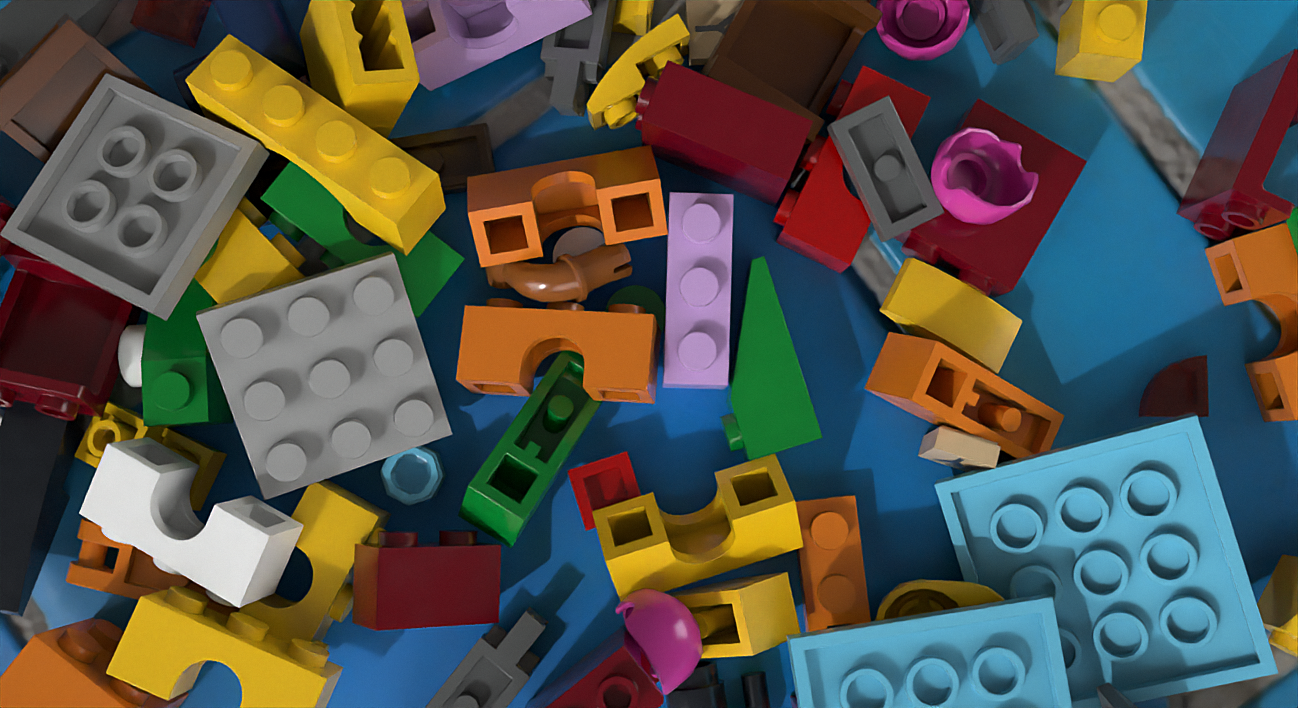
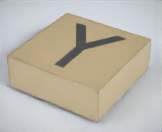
(706, 23)
(959, 449)

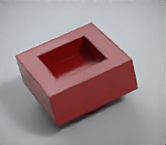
(603, 485)

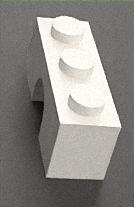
(145, 502)

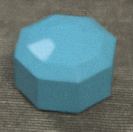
(413, 475)

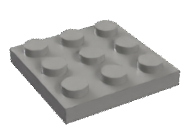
(136, 195)
(325, 373)

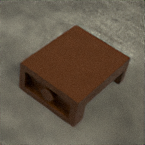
(791, 51)
(54, 83)

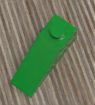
(177, 367)
(766, 385)
(531, 452)

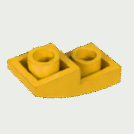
(620, 88)
(950, 311)
(124, 424)

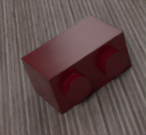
(426, 583)

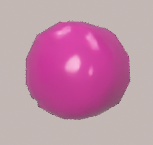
(922, 27)
(981, 176)
(664, 634)

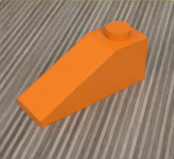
(962, 395)

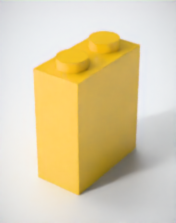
(361, 58)

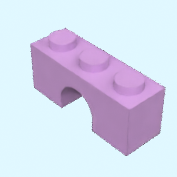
(468, 34)
(698, 291)

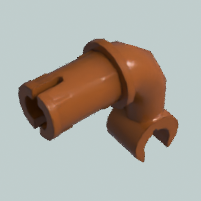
(567, 277)

